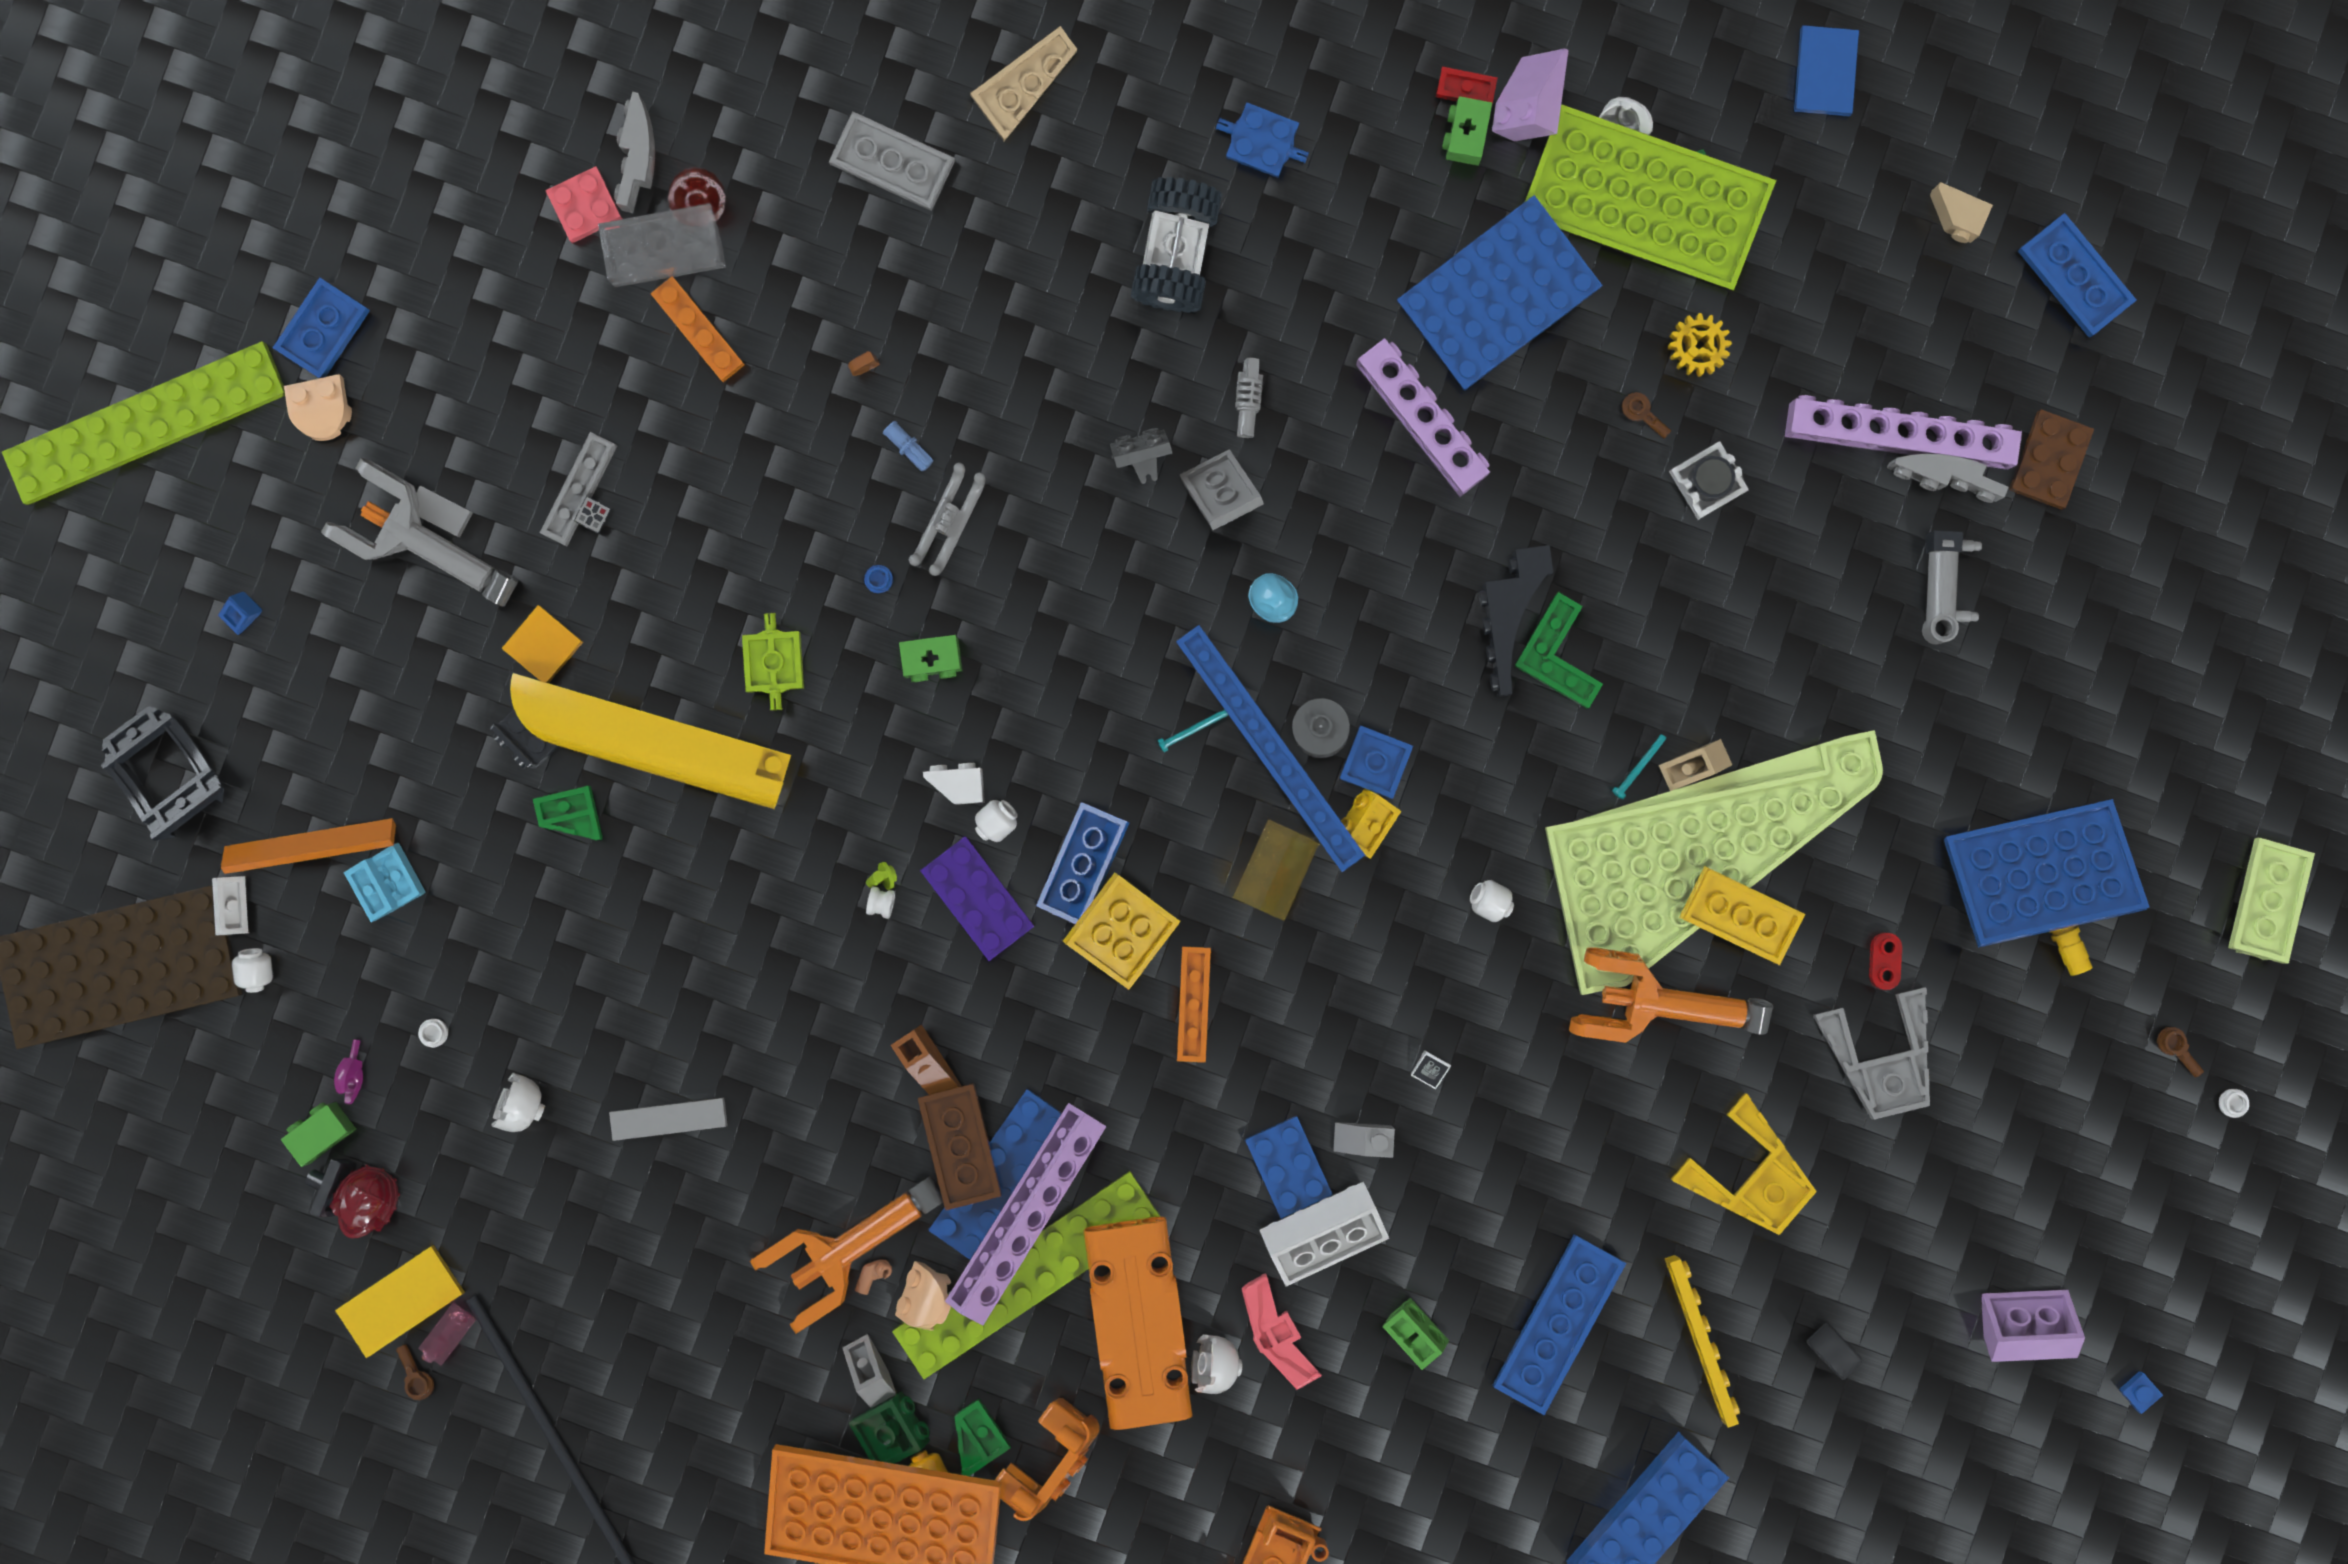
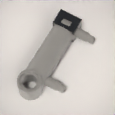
(1942, 584)

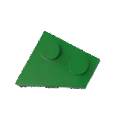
(569, 812)
(978, 1437)

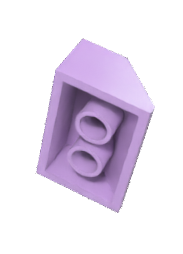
(2031, 1326)

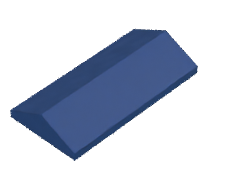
(1082, 863)

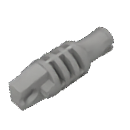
(1248, 397)

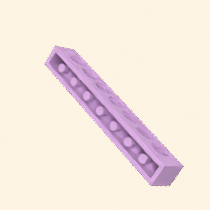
(1802, 426)
(1025, 1214)

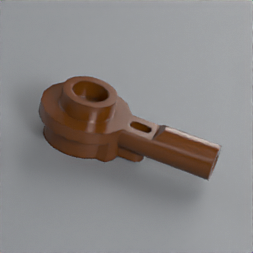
(1637, 408)
(2174, 1042)
(417, 1383)

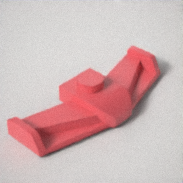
(1276, 1334)

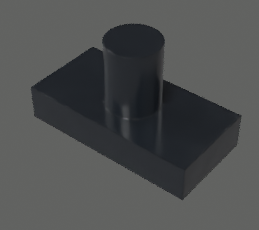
(328, 1184)

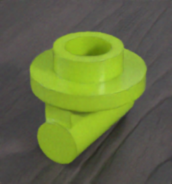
(884, 875)

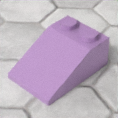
(1532, 97)

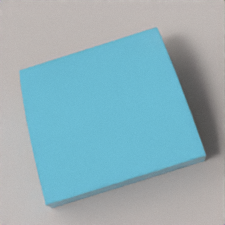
(384, 882)

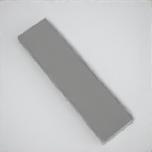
(581, 481)
(668, 1119)

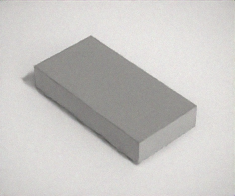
(442, 512)

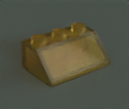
(1275, 870)

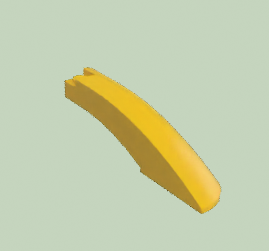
(649, 742)

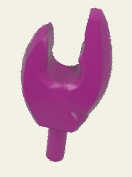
(349, 1075)

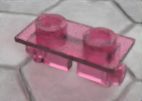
(446, 1334)

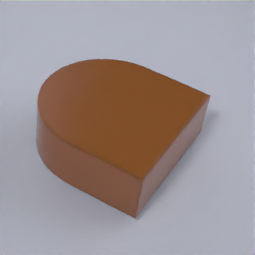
(863, 363)

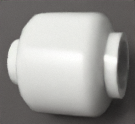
(995, 820)
(1491, 900)
(252, 969)

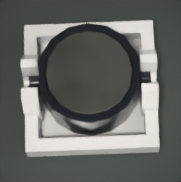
(1709, 480)

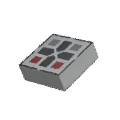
(591, 514)

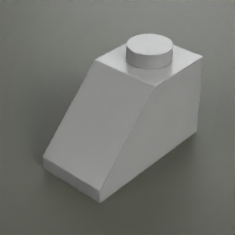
(1364, 1139)
(868, 1371)

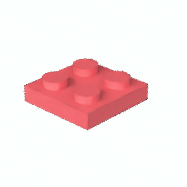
(583, 204)

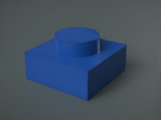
(2140, 1392)

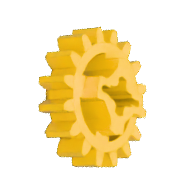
(1692, 337)

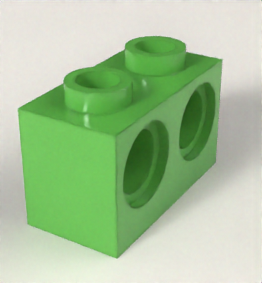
(1416, 1333)

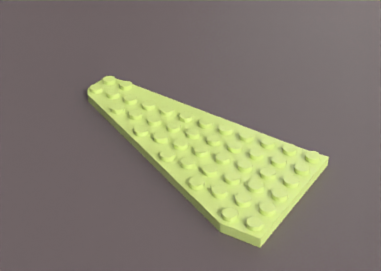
(1636, 865)

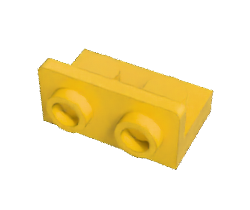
(1370, 820)

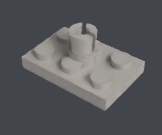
(1221, 489)

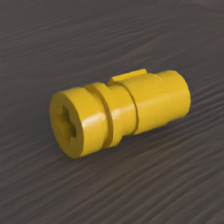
(2072, 950)

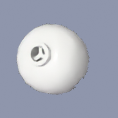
(518, 1105)
(1215, 1365)

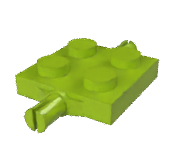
(773, 661)

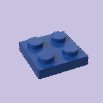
(1376, 762)

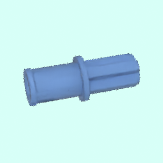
(908, 446)

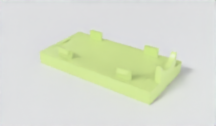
(2271, 901)

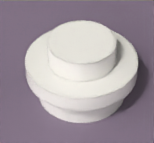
(433, 1032)
(2234, 1103)

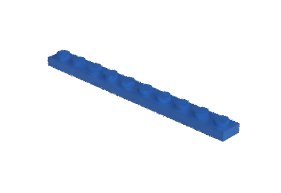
(1271, 748)

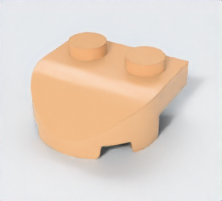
(318, 407)
(924, 1298)

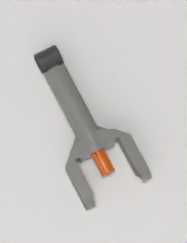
(404, 531)

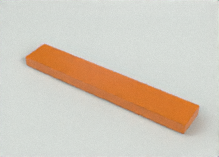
(308, 846)

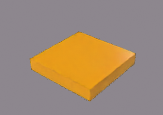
(542, 645)

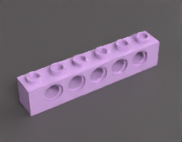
(1424, 433)

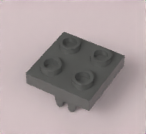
(1141, 452)

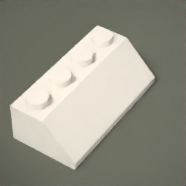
(1324, 1234)

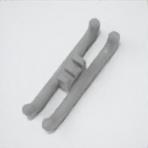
(948, 520)

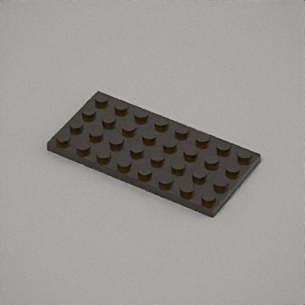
(115, 967)

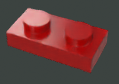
(1465, 84)

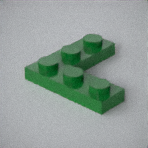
(1541, 663)

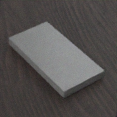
(892, 161)

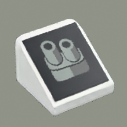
(1430, 1069)

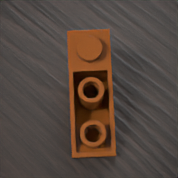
(925, 1061)

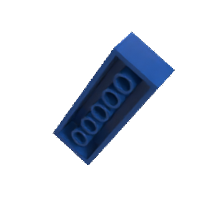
(1654, 1508)

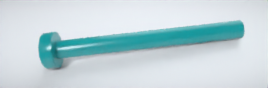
(1164, 744)
(1619, 792)

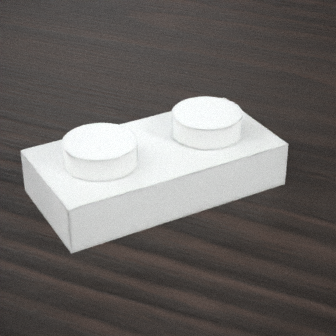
(230, 905)

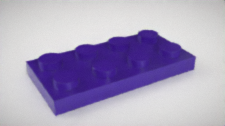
(977, 898)

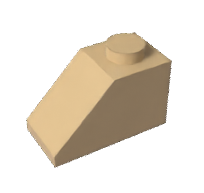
(1960, 212)
(1695, 765)

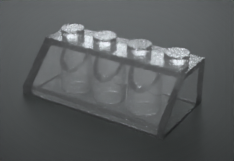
(661, 245)

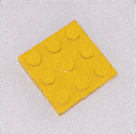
(1121, 931)

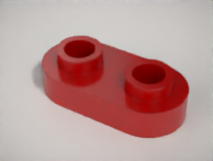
(1882, 961)

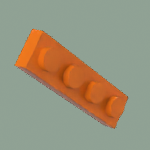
(697, 329)
(1193, 1004)

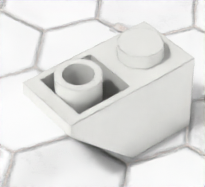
(958, 785)

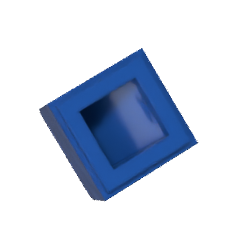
(239, 612)

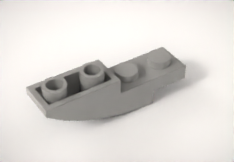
(638, 143)
(1937, 470)

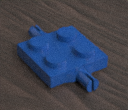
(1262, 140)

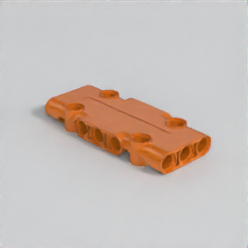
(1138, 1323)

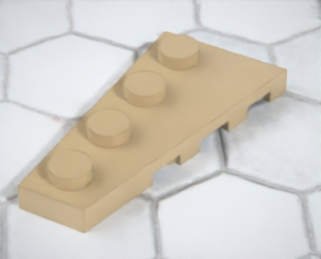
(1019, 85)

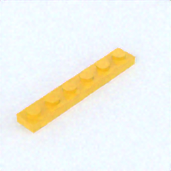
(1706, 1351)

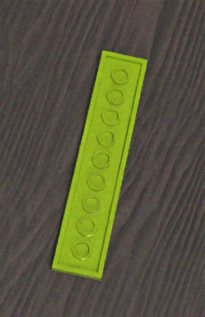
(144, 423)
(1049, 1265)

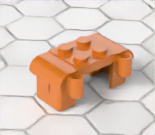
(1072, 1431)
(1285, 1540)

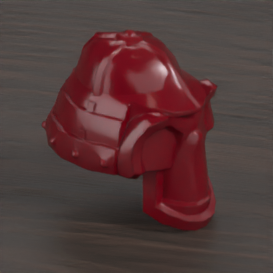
(365, 1201)

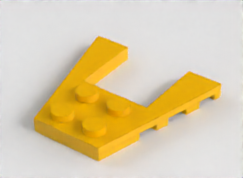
(1771, 1192)

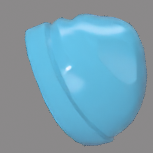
(1273, 598)

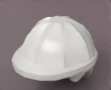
(1629, 114)

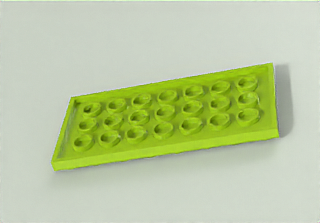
(1650, 197)

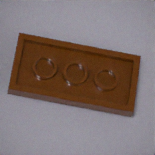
(959, 1146)

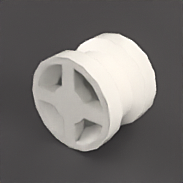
(880, 902)

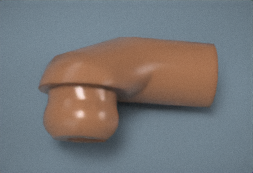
(871, 1272)

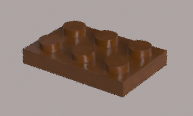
(2051, 459)

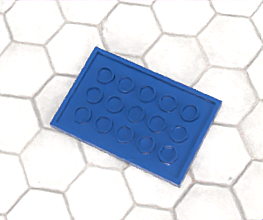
(1499, 292)
(2045, 873)

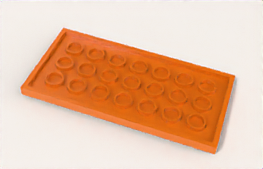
(876, 1512)

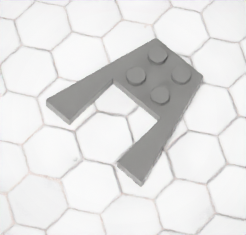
(1889, 1082)

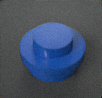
(878, 579)

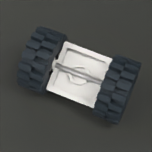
(1176, 244)

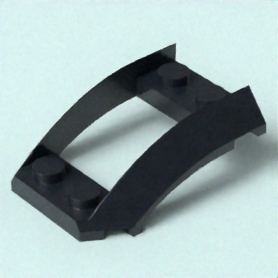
(183, 803)

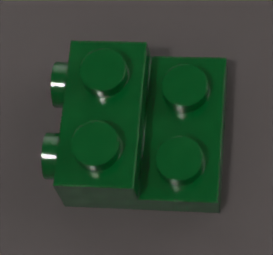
(891, 1430)

